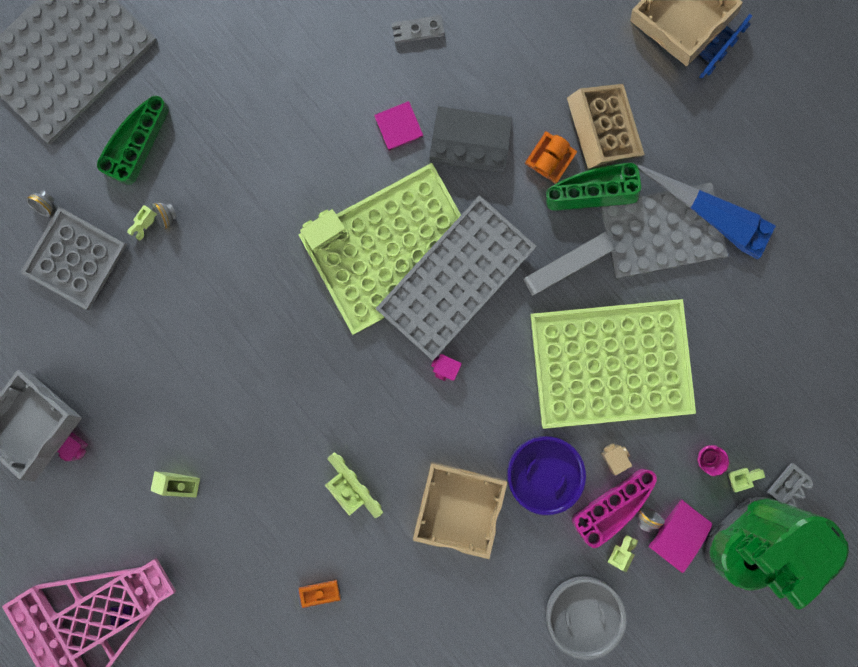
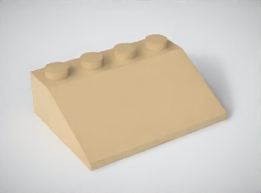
(605, 125)

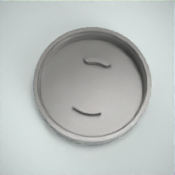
(585, 617)

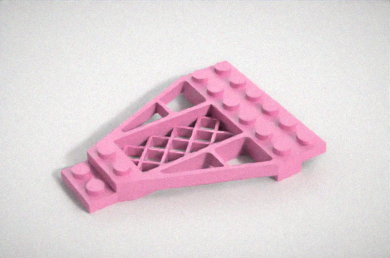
(49, 641)

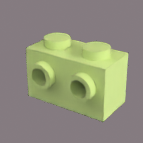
(322, 230)

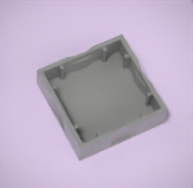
(32, 425)

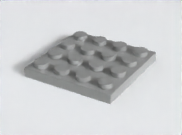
(73, 258)

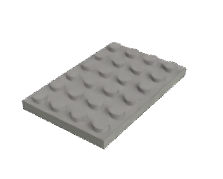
(660, 234)

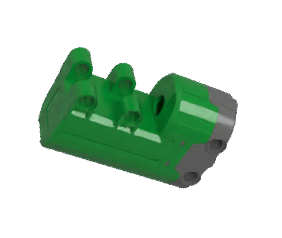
(777, 548)

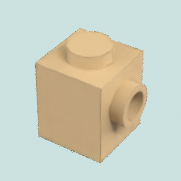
(616, 458)

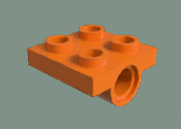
(551, 156)

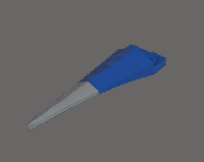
(740, 226)

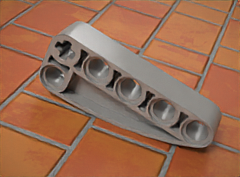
(569, 263)

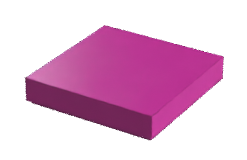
(398, 125)

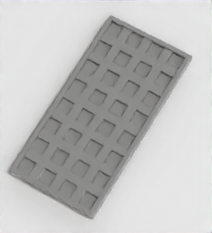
(456, 277)

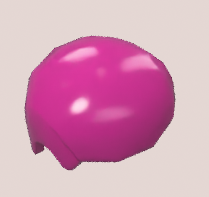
(713, 460)

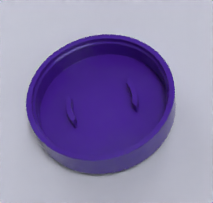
(546, 475)

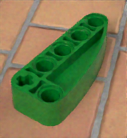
(126, 138)
(598, 182)

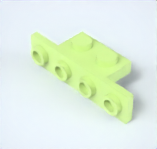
(348, 490)

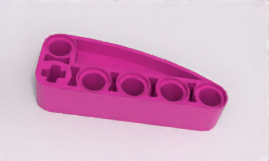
(614, 516)

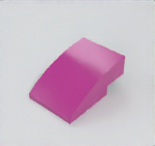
(681, 536)

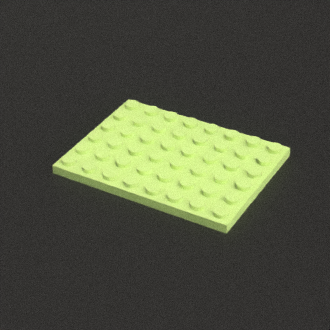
(383, 243)
(612, 363)

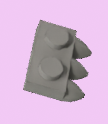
(789, 485)

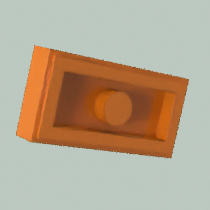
(319, 593)

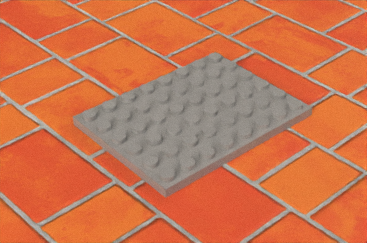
(65, 58)

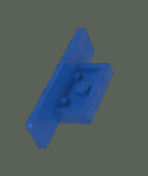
(717, 48)

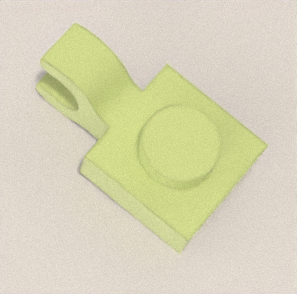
(142, 220)
(742, 478)
(622, 556)

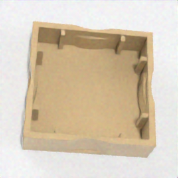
(684, 25)
(460, 510)

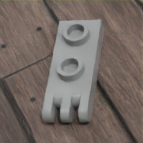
(418, 29)

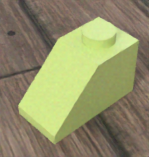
(175, 484)

